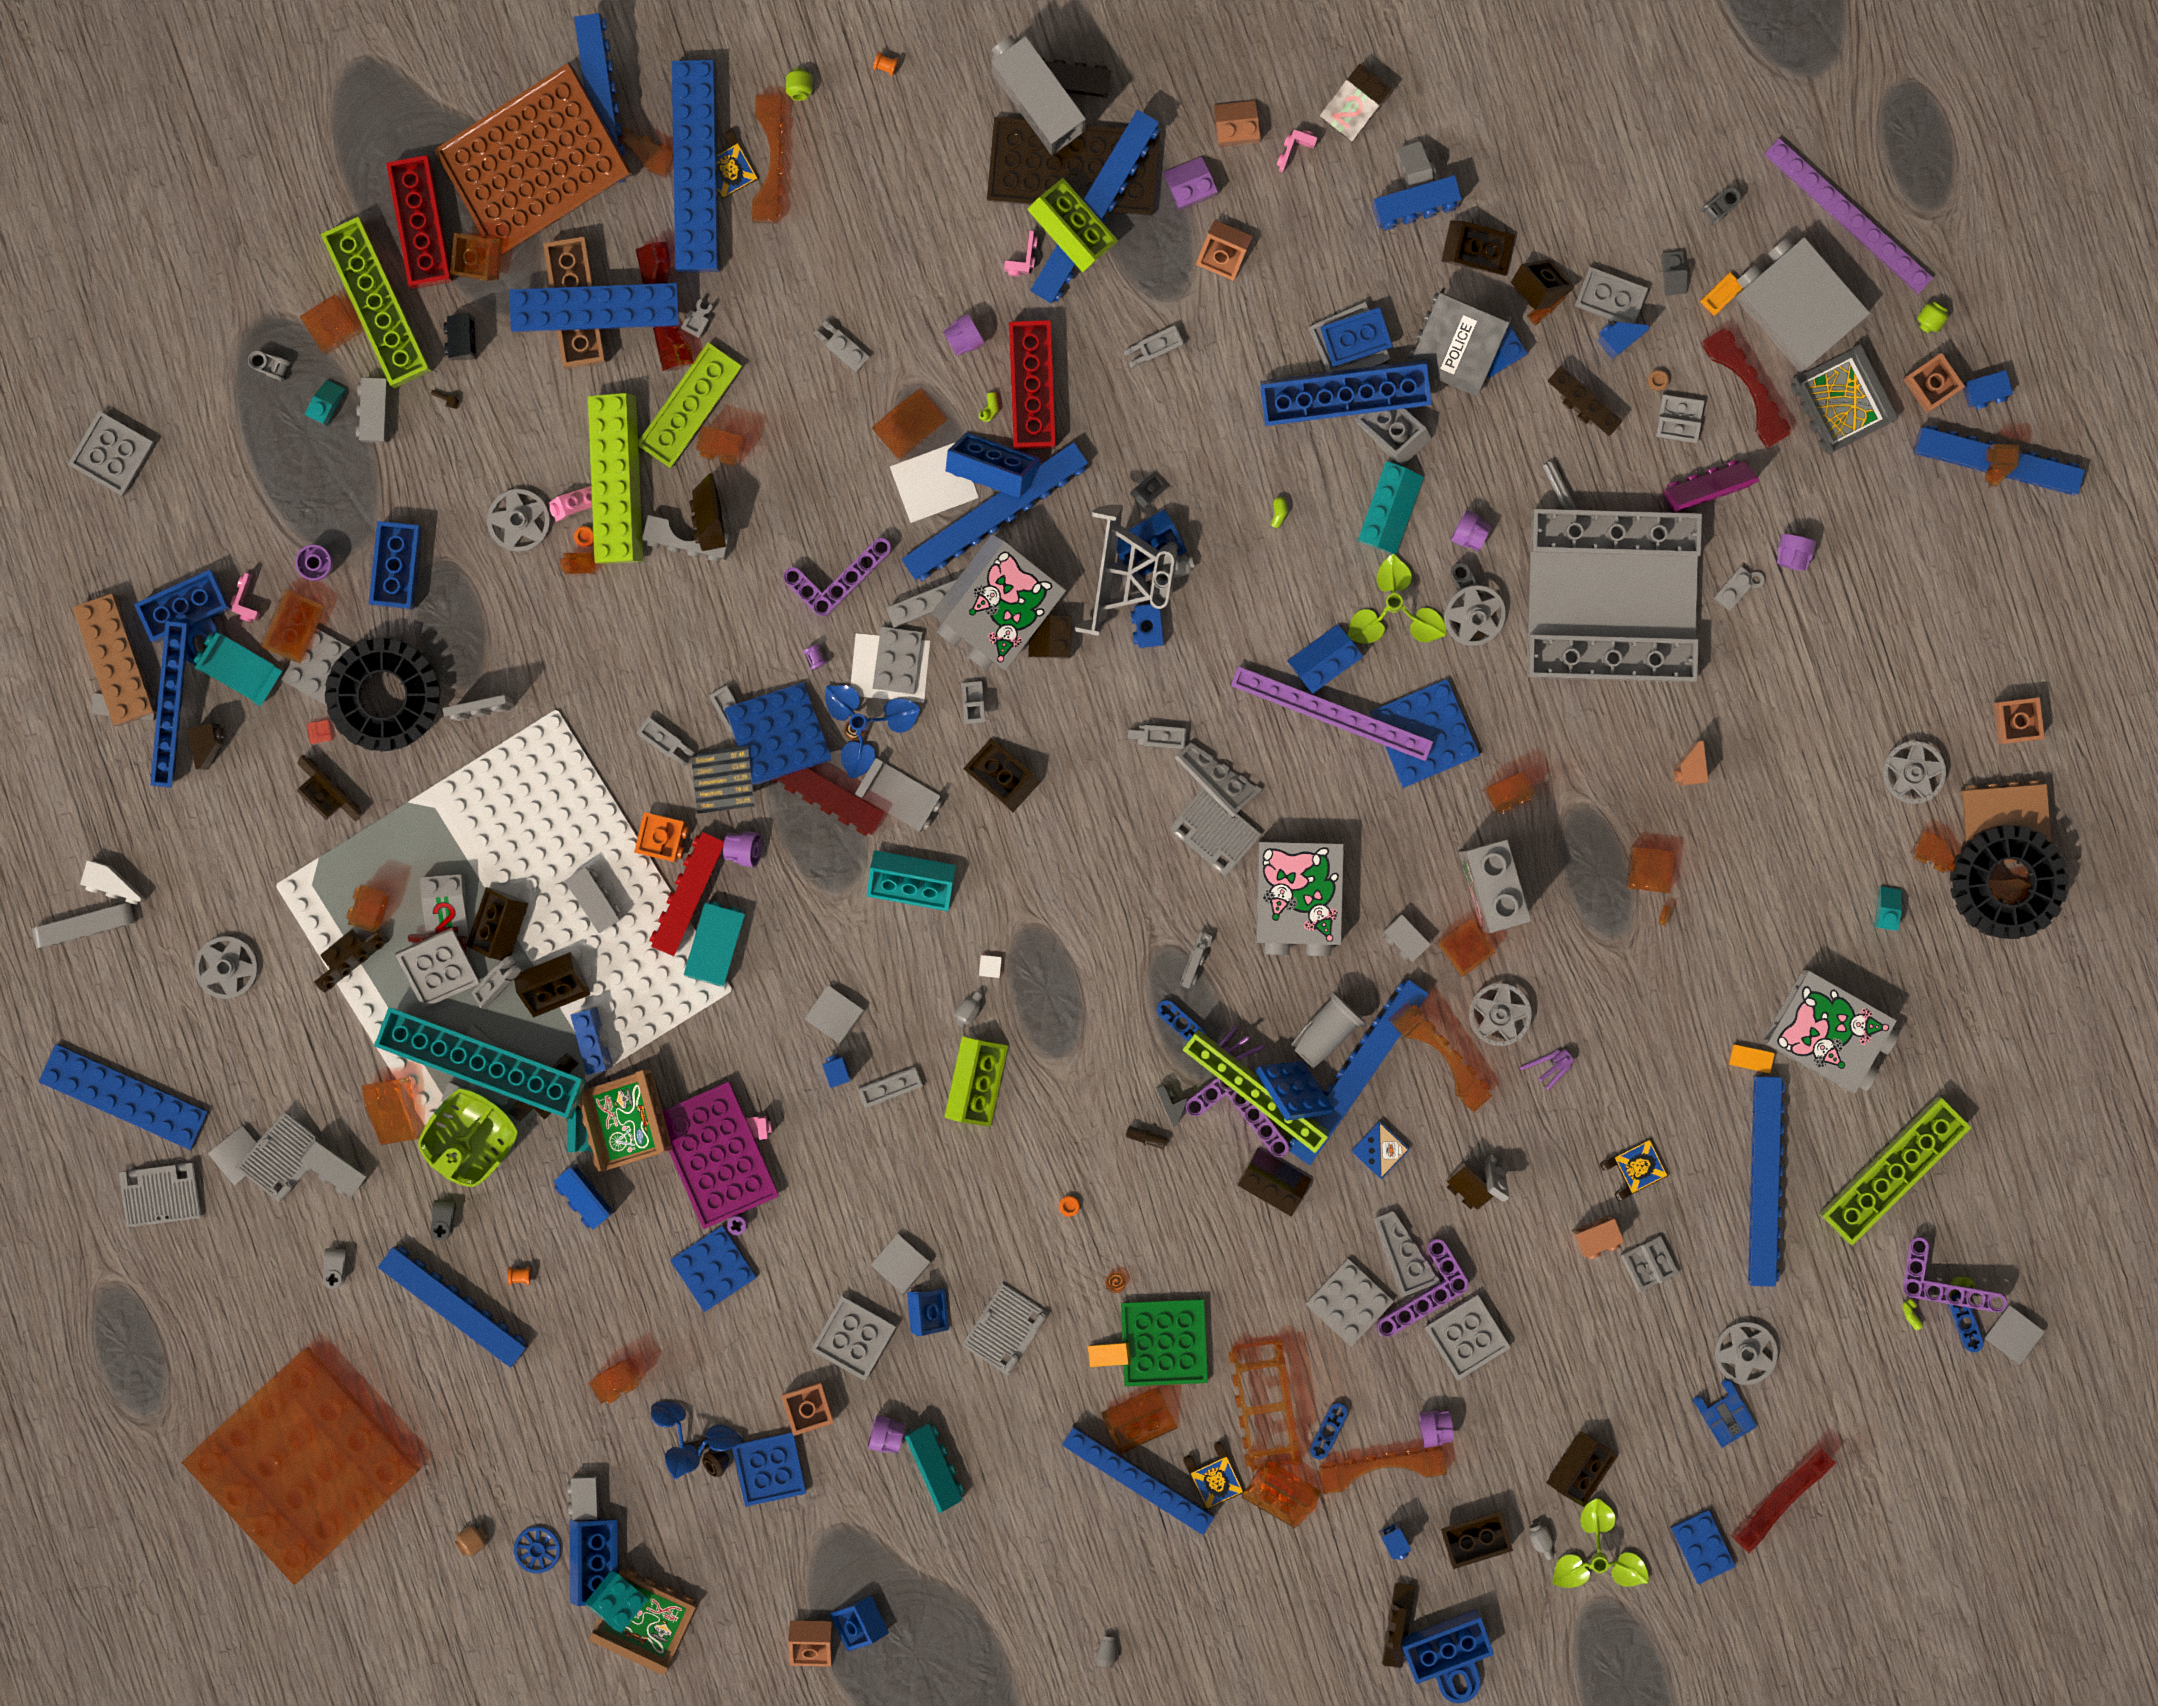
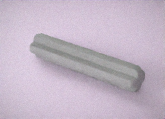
(1559, 486)

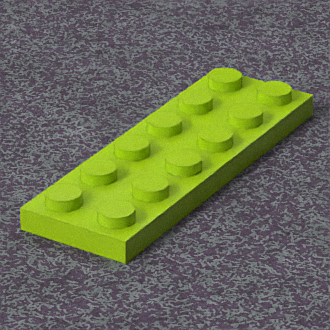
(689, 405)

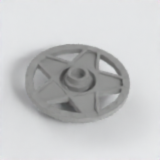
(518, 520)
(1474, 615)
(1914, 772)
(226, 967)
(1500, 1014)
(1746, 1353)

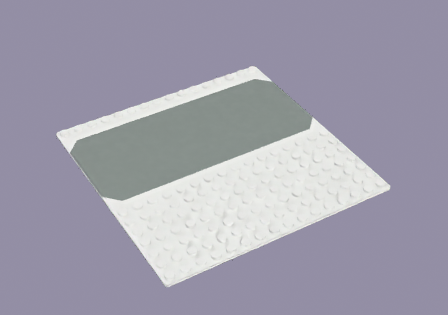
(522, 827)

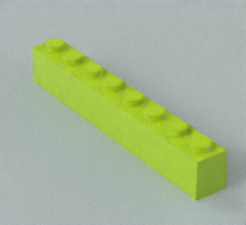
(1251, 1088)

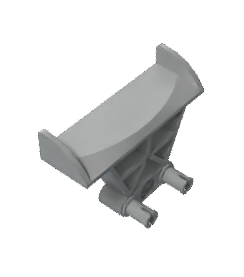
(1158, 593)

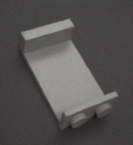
(899, 795)

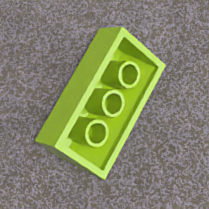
(1072, 225)
(976, 1081)

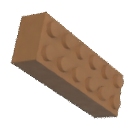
(570, 266)
(115, 659)

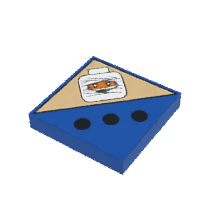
(1380, 1150)

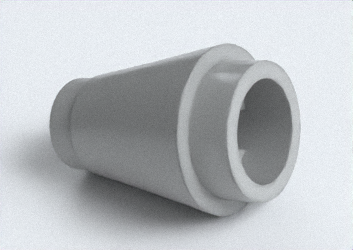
(1106, 1652)

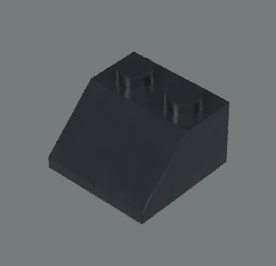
(461, 337)

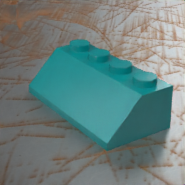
(1390, 508)
(911, 880)
(934, 1467)

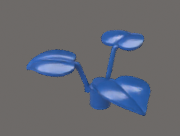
(843, 701)
(686, 1458)

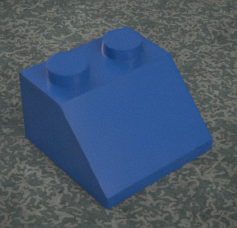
(1620, 336)
(1508, 353)
(859, 1623)

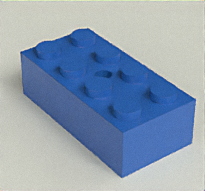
(1416, 202)
(395, 544)

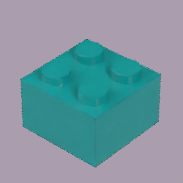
(616, 1601)

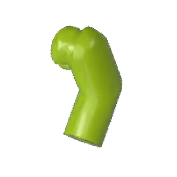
(991, 409)
(1280, 511)
(1962, 1281)
(1911, 1317)

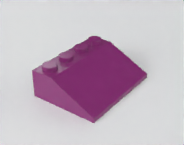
(1709, 487)

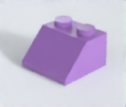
(1190, 183)

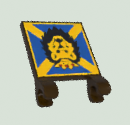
(733, 168)
(1638, 1166)
(1216, 1479)

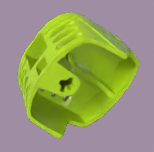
(469, 1134)

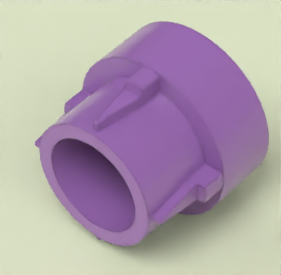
(963, 335)
(1471, 531)
(1795, 552)
(325, 563)
(743, 848)
(1436, 1428)
(886, 1435)

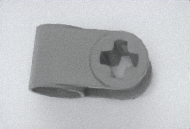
(272, 366)
(334, 1263)

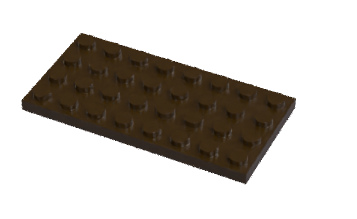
(1025, 169)

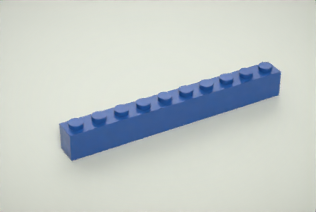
(1100, 198)
(993, 513)
(1362, 1065)
(1765, 1181)

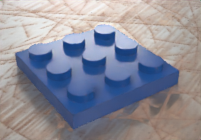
(1294, 1090)
(713, 1268)
(769, 1469)

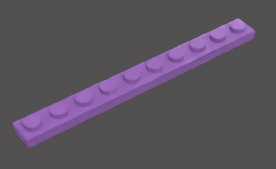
(1848, 216)
(1332, 713)

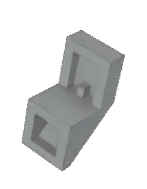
(973, 702)

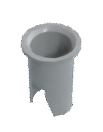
(1326, 1031)

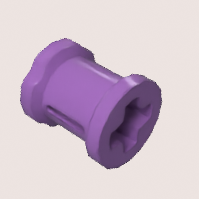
(815, 657)
(736, 1231)

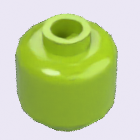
(799, 84)
(1932, 317)

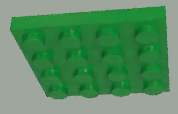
(1165, 1342)

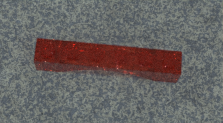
(671, 345)
(1722, 350)
(1762, 1519)

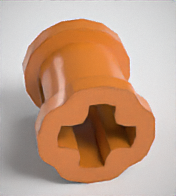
(885, 63)
(519, 1275)

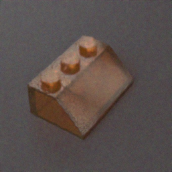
(292, 626)
(1139, 1420)
(1281, 1494)

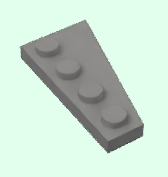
(1223, 785)
(1405, 1260)

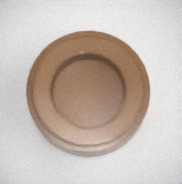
(1657, 380)

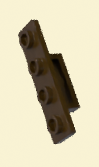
(1584, 402)
(323, 794)
(346, 956)
(521, 1110)
(1398, 1624)

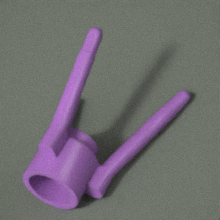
(1237, 1045)
(1562, 1062)

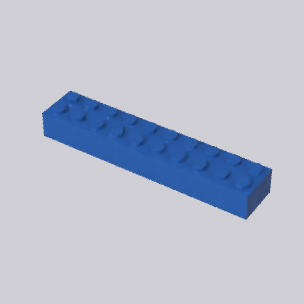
(695, 166)

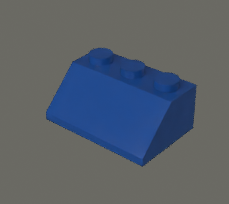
(1155, 531)
(1325, 659)
(583, 1197)

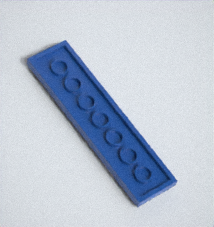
(594, 307)
(123, 1096)

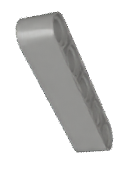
(83, 925)

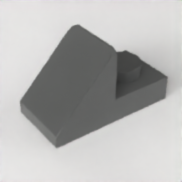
(1674, 273)
(1149, 490)
(1173, 1110)

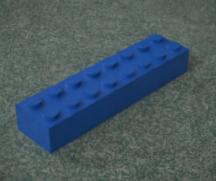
(1345, 392)

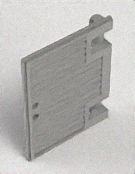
(1215, 832)
(278, 1156)
(160, 1195)
(1004, 1329)

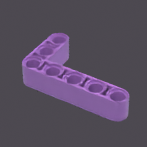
(841, 581)
(1243, 1108)
(1945, 1288)
(1428, 1295)

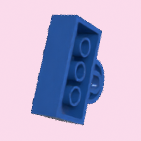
(194, 599)
(1447, 1651)

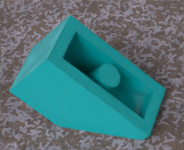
(325, 402)
(1888, 909)

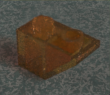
(2002, 461)
(577, 564)

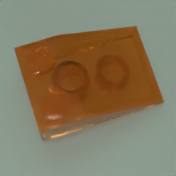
(908, 424)
(391, 1110)

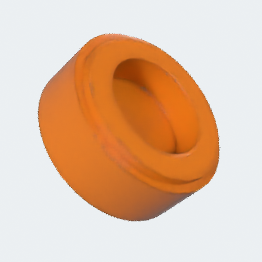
(584, 536)
(1069, 1206)

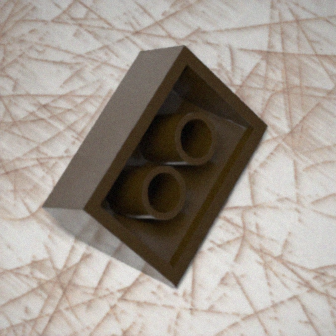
(707, 515)
(497, 924)
(551, 984)
(1274, 1182)
(1582, 1469)
(1476, 1539)

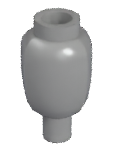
(1183, 566)
(968, 1010)
(1541, 1539)

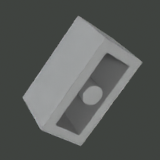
(1415, 164)
(1406, 938)
(584, 1497)

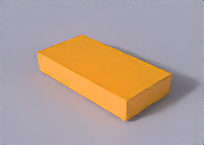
(1721, 294)
(1751, 1058)
(1109, 1354)

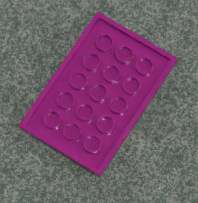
(717, 1156)

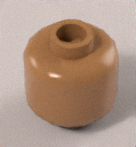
(470, 1541)

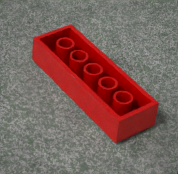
(419, 222)
(1032, 384)

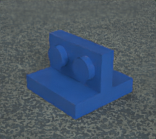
(927, 1312)

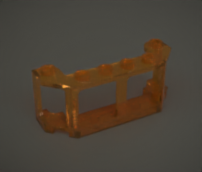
(1285, 1405)

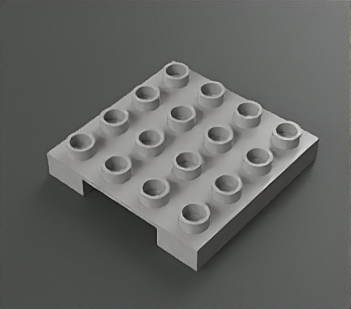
(1613, 595)

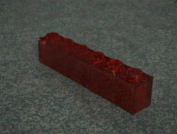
(833, 799)

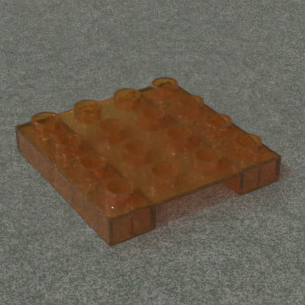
(301, 1465)

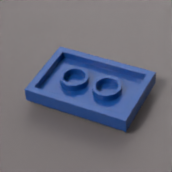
(1356, 337)
(1702, 1546)

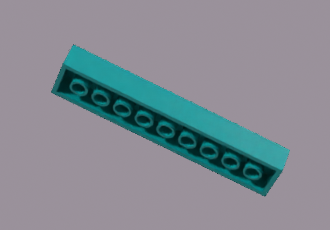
(480, 1063)

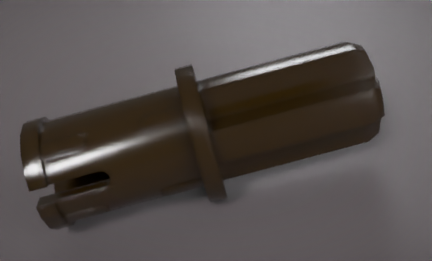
(1146, 1137)

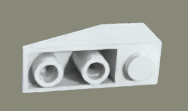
(107, 879)

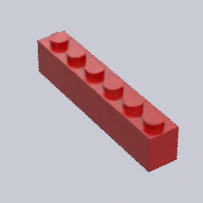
(687, 895)

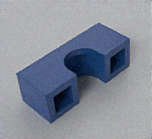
(586, 1027)

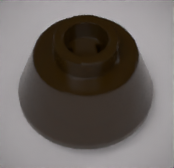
(715, 1462)

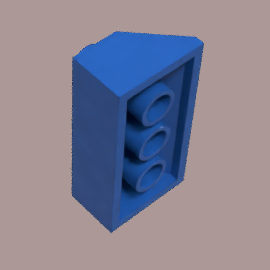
(992, 464)
(591, 1556)

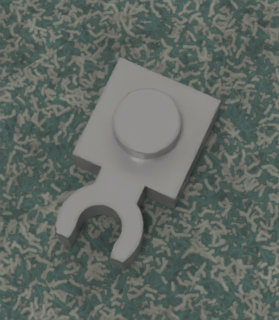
(696, 322)

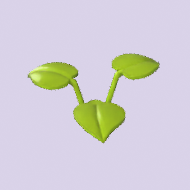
(1395, 576)
(1628, 1569)

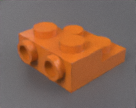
(661, 837)

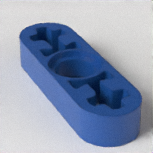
(1165, 1017)
(1966, 1339)
(1316, 1442)

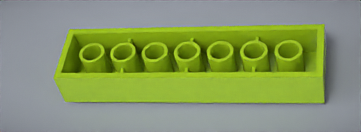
(376, 302)
(615, 478)
(1894, 1171)

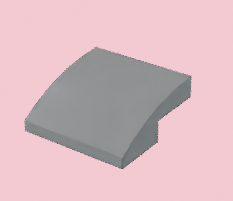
(1680, 418)
(834, 1014)
(231, 1152)
(900, 1263)
(1649, 1264)
(2014, 1335)

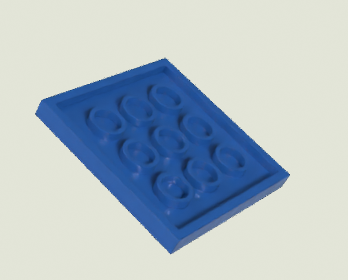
(1436, 717)
(779, 733)

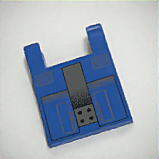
(1727, 1417)

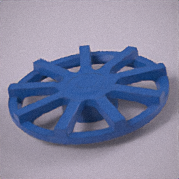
(537, 1549)

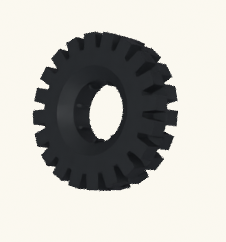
(344, 689)
(1972, 876)

